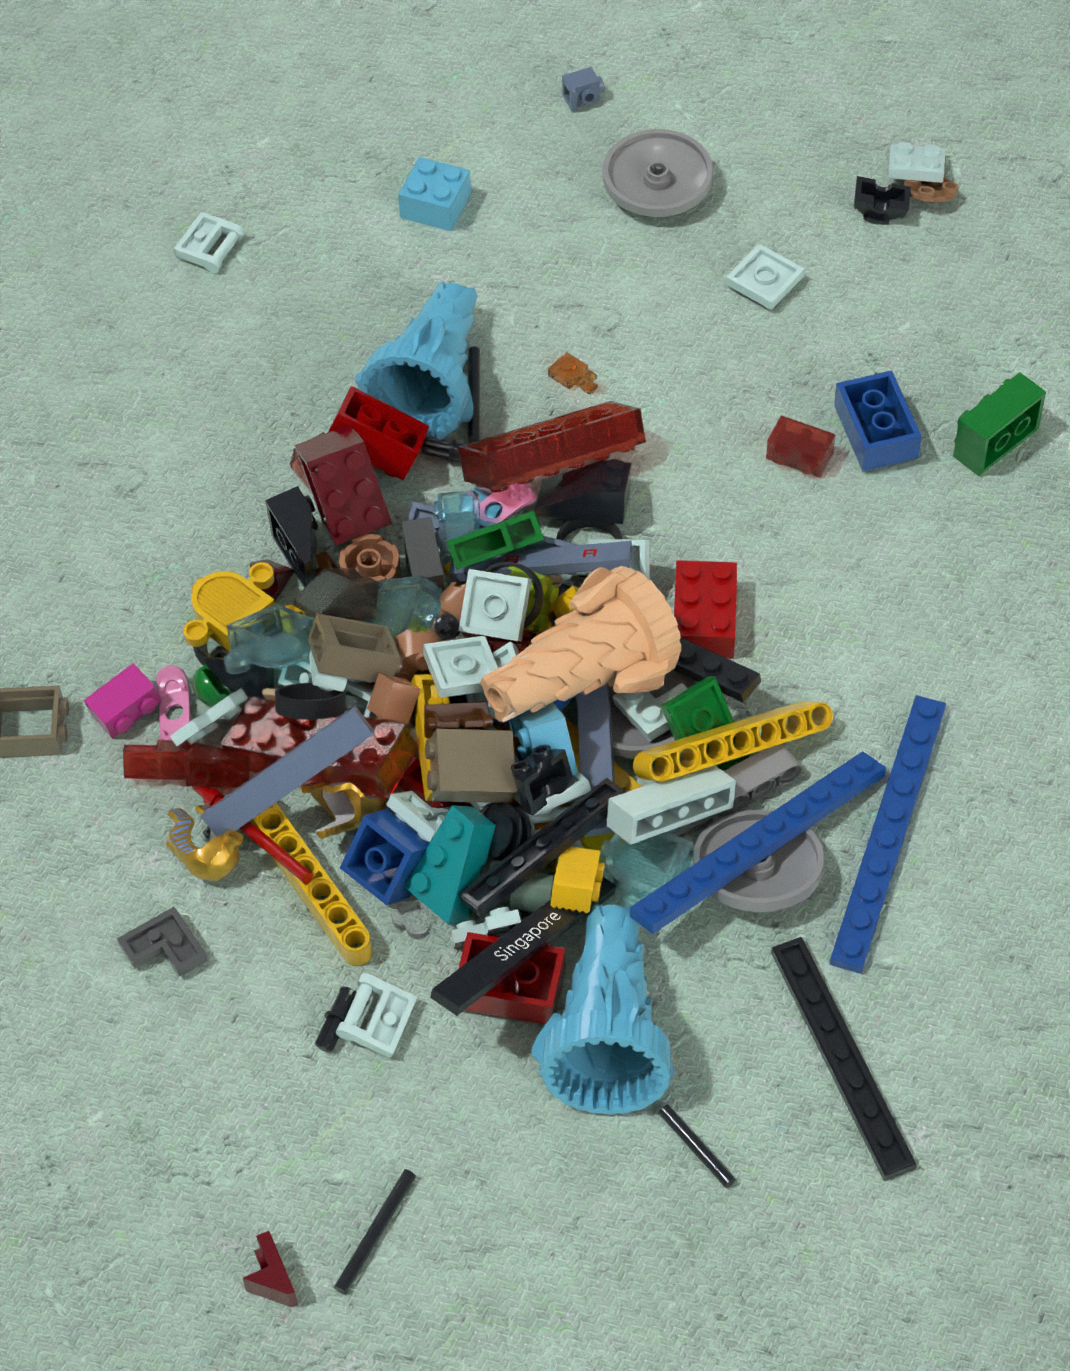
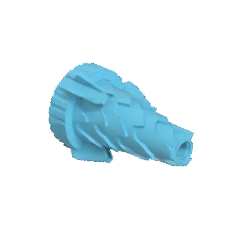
(425, 364)
(604, 1046)

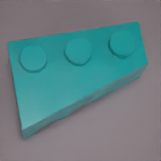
(452, 863)

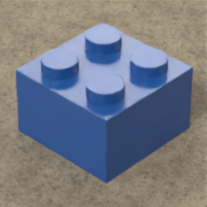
(384, 855)

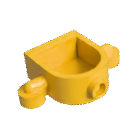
(225, 599)

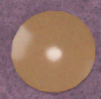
(933, 191)

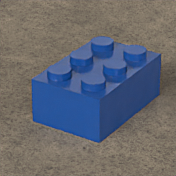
(877, 420)

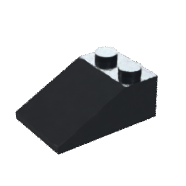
(587, 493)
(294, 531)

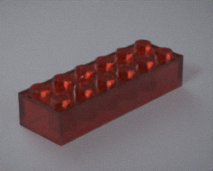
(552, 445)
(371, 766)

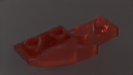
(196, 763)

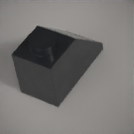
(251, 681)

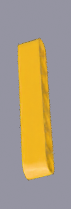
(721, 740)
(326, 910)

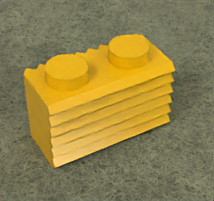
(577, 879)

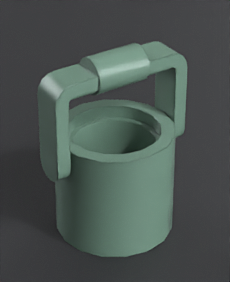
(532, 893)

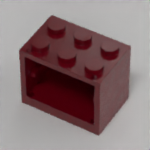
(343, 484)

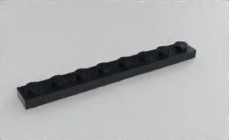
(700, 663)

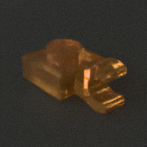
(571, 372)

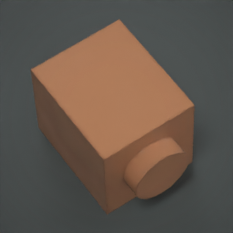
(393, 699)

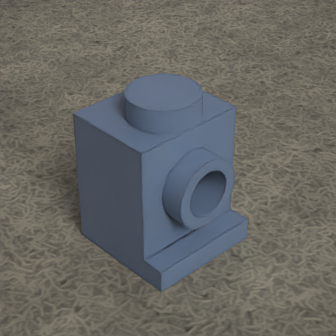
(581, 88)

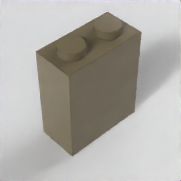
(471, 765)

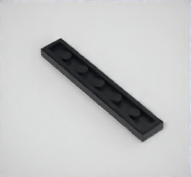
(540, 849)

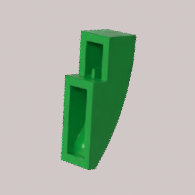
(495, 540)

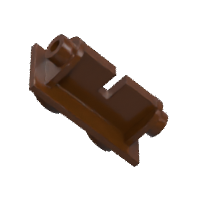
(456, 716)

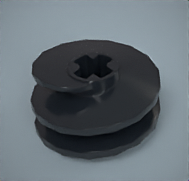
(511, 829)

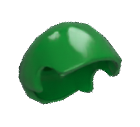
(209, 687)

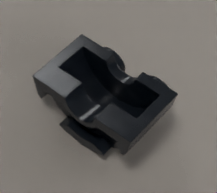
(881, 203)
(541, 776)

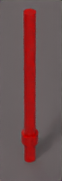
(212, 796)

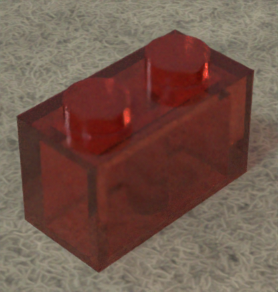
(800, 446)

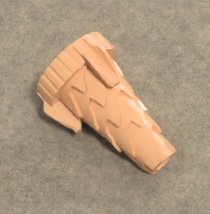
(614, 636)

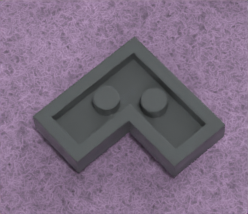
(165, 935)

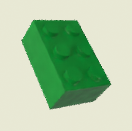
(998, 423)

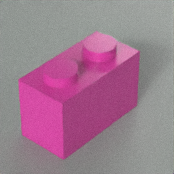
(123, 701)

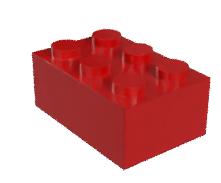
(388, 434)
(707, 604)
(528, 992)

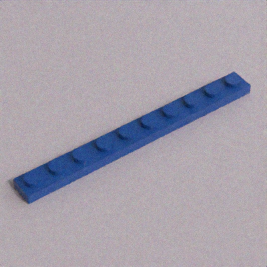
(887, 835)
(756, 843)

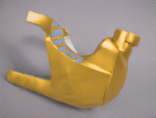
(346, 808)
(212, 860)

